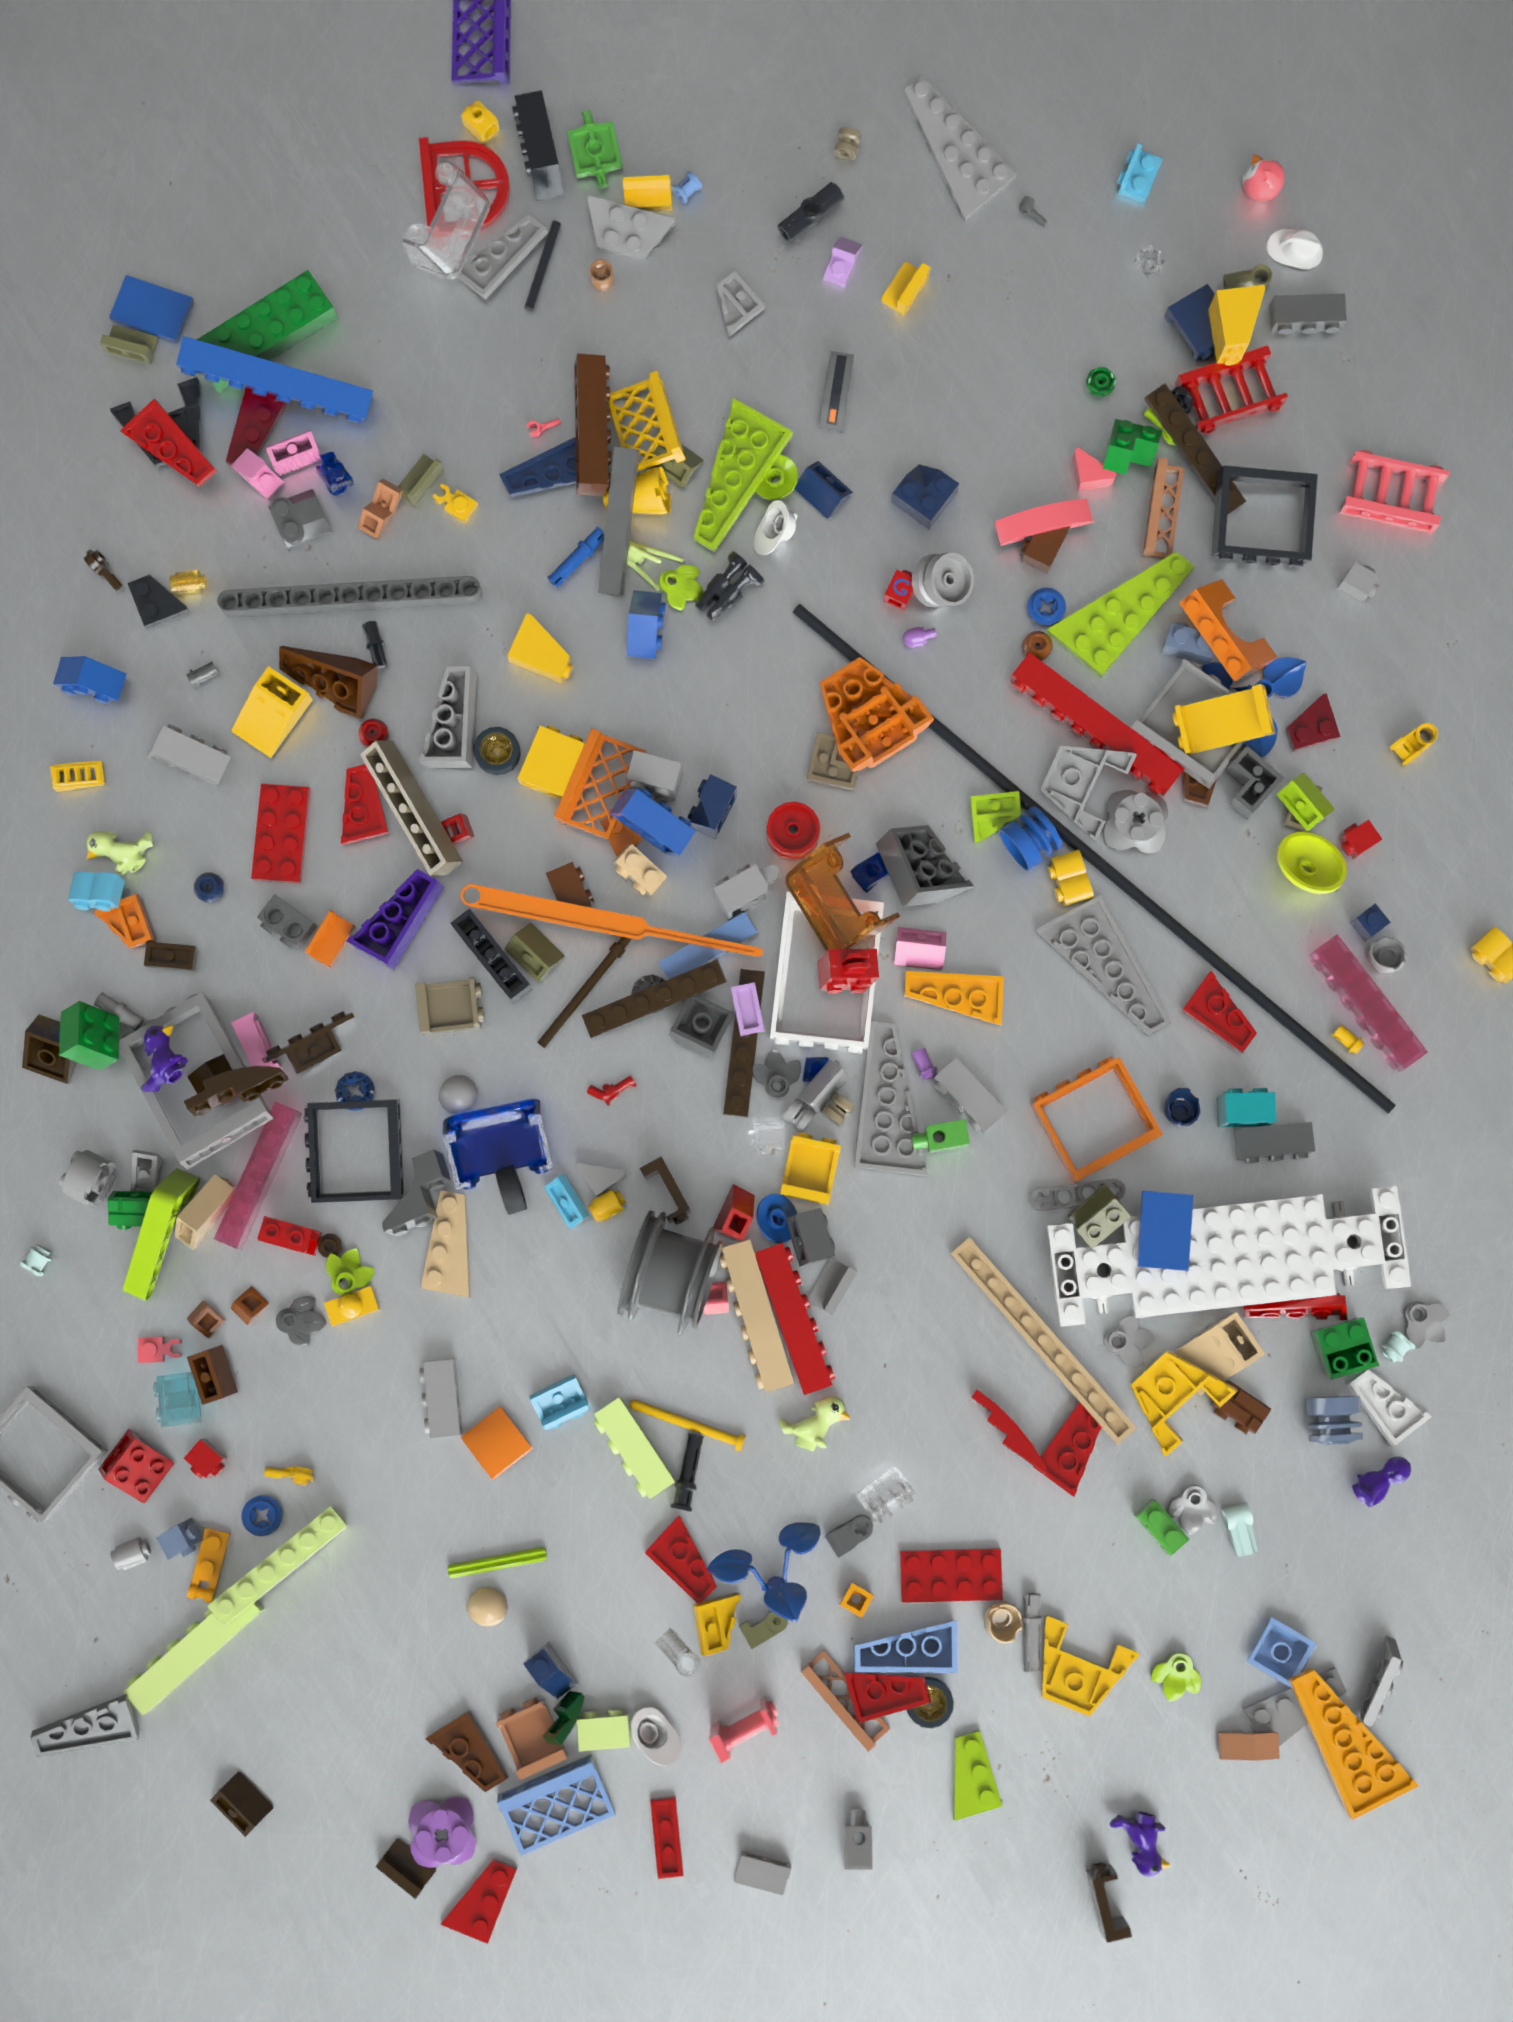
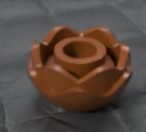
(1043, 639)

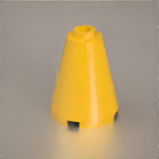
(650, 493)

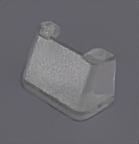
(453, 231)

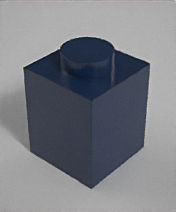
(1370, 922)

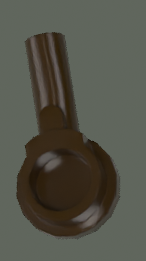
(96, 562)
(329, 1244)

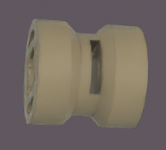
(847, 143)
(834, 1113)

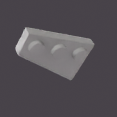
(1383, 1686)

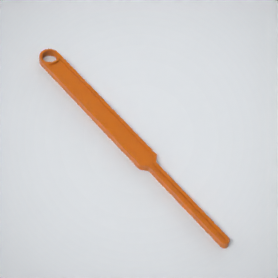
(590, 919)

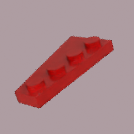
(1296, 1309)

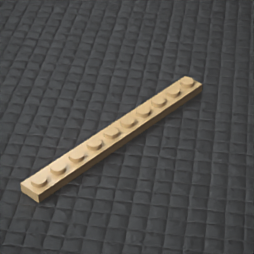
(1043, 1341)

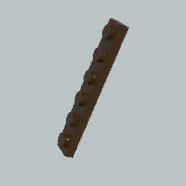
(1190, 443)
(654, 998)
(742, 1057)

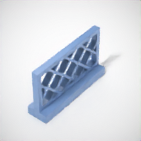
(545, 1785)

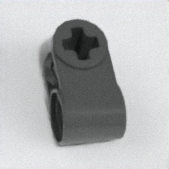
(845, 1537)

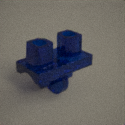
(334, 474)

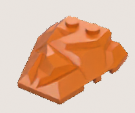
(871, 714)

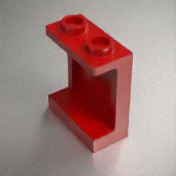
(289, 1235)

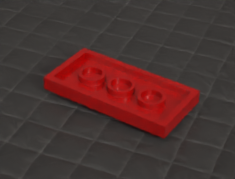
(280, 833)
(951, 1575)

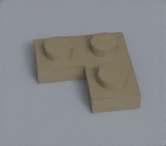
(825, 767)

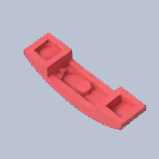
(1043, 519)

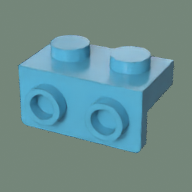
(560, 1402)

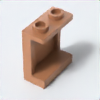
(525, 1740)

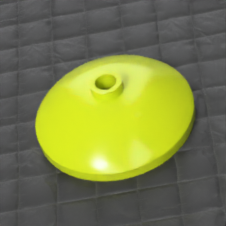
(1311, 862)

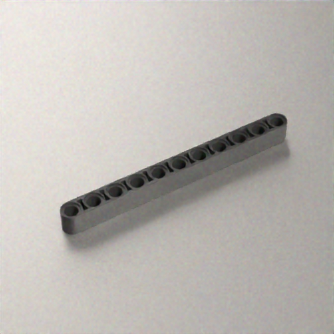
(340, 590)

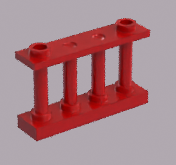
(1213, 374)

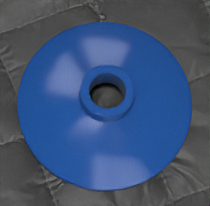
(778, 1208)

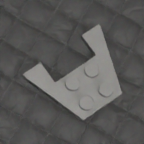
(1074, 777)

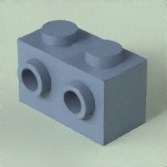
(1186, 644)

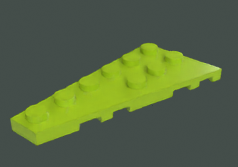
(742, 461)
(1112, 622)

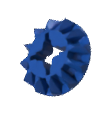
(1047, 596)
(366, 1087)
(250, 1515)

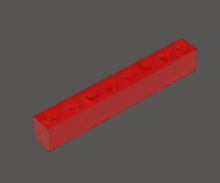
(1094, 723)

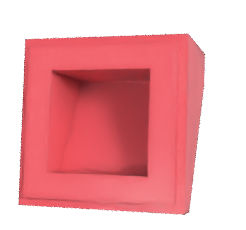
(718, 1299)

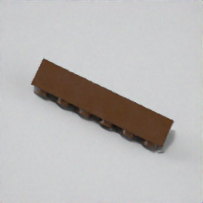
(591, 424)

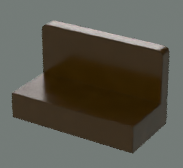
(242, 1803)
(403, 1870)

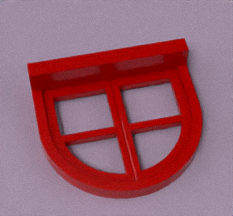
(433, 189)

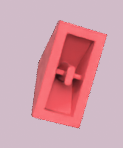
(1090, 472)

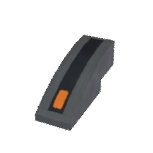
(836, 391)

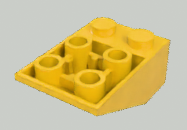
(271, 712)

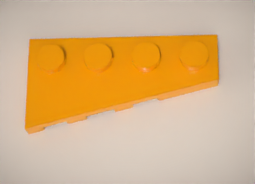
(962, 993)

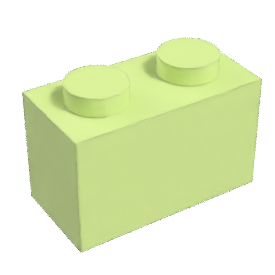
(604, 1730)

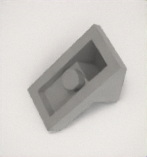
(145, 1170)

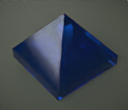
(813, 1066)

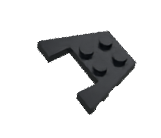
(186, 417)

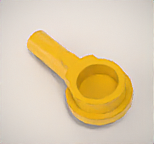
(300, 1475)

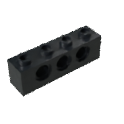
(491, 955)

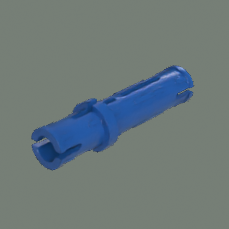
(577, 557)

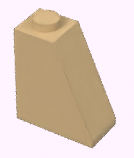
(203, 1211)

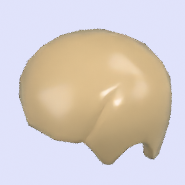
(487, 1607)
(1003, 1622)

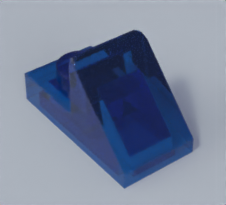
(870, 872)

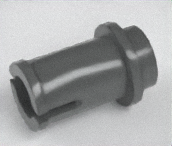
(202, 674)

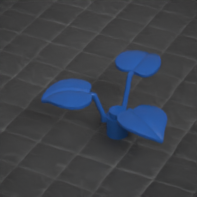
(1280, 677)
(780, 1597)

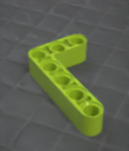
(156, 1231)

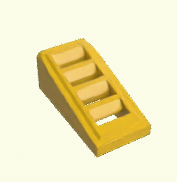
(78, 783)

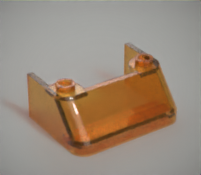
(827, 901)

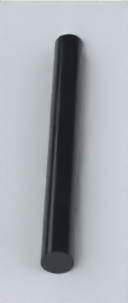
(542, 265)

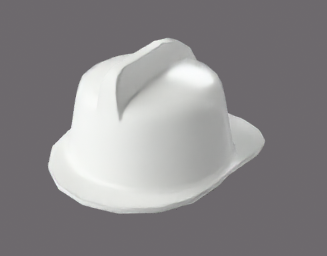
(1295, 248)
(775, 527)
(655, 1736)

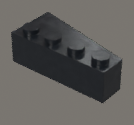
(538, 145)

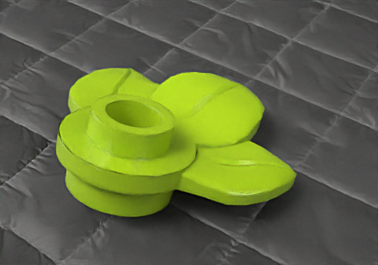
(684, 588)
(348, 1268)
(1177, 1680)

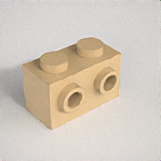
(639, 870)

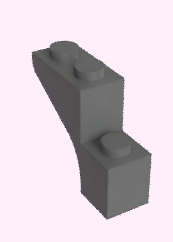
(417, 1205)

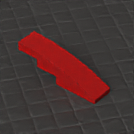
(1015, 1438)

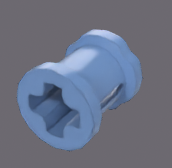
(686, 187)

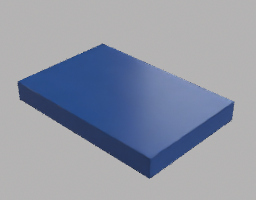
(151, 308)
(1165, 1230)

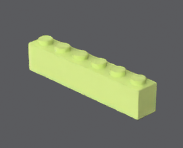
(276, 1566)
(184, 1658)

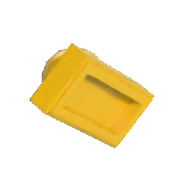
(351, 1306)

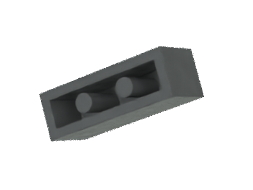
(1308, 313)
(1274, 1142)

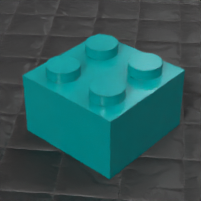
(1246, 1109)

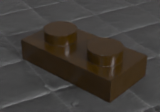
(170, 956)

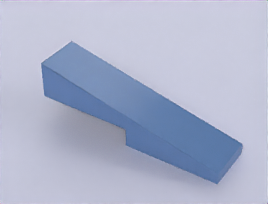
(694, 956)

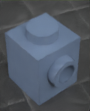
(180, 1539)

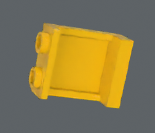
(550, 761)
(810, 1169)

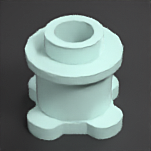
(36, 1260)
(1397, 1347)

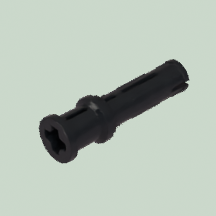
(685, 1484)

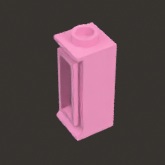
(253, 1040)

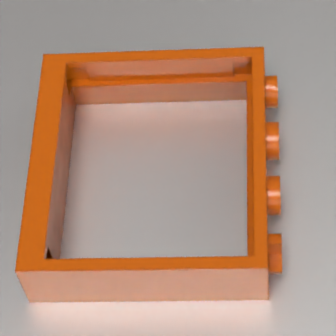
(1085, 1077)

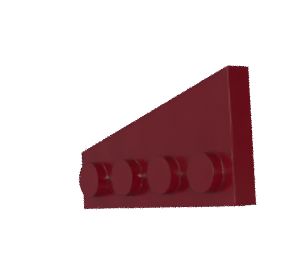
(254, 424)

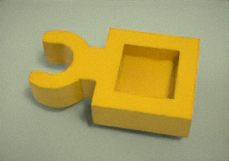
(457, 504)

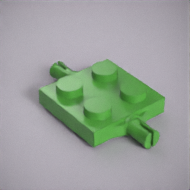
(594, 149)

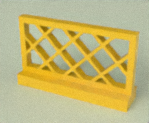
(662, 413)

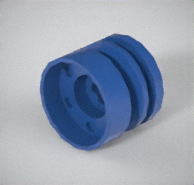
(1034, 835)

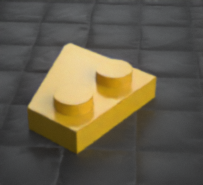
(714, 1623)

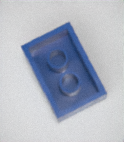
(653, 821)

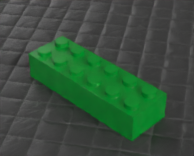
(275, 321)

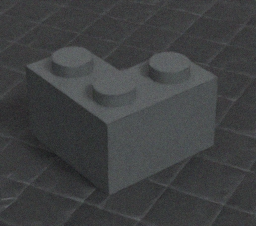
(1258, 781)

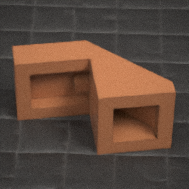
(381, 509)
(1248, 1746)

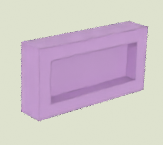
(747, 1009)

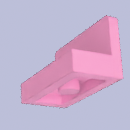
(920, 948)

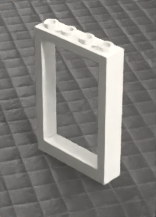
(807, 1039)

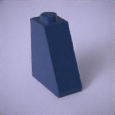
(550, 1671)

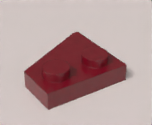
(1313, 726)

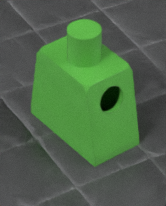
(954, 1137)

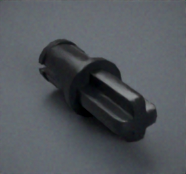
(375, 644)

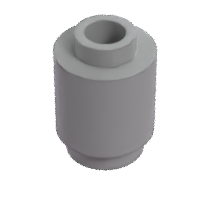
(130, 1553)

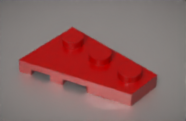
(363, 808)
(1218, 1013)
(681, 1561)
(885, 1694)

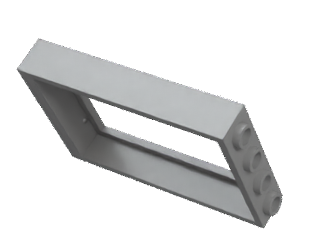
(224, 1132)

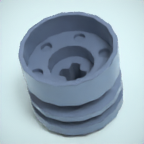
(1334, 1419)

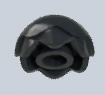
(1184, 397)

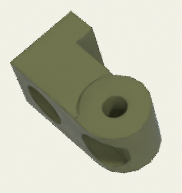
(763, 1629)

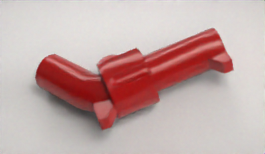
(611, 1091)

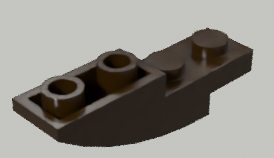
(244, 1082)

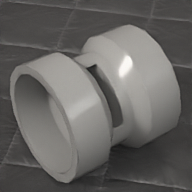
(804, 1117)

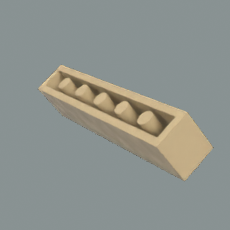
(757, 1315)

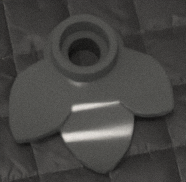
(776, 1070)
(304, 1320)

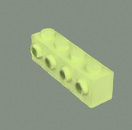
(634, 1447)

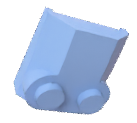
(1282, 1652)

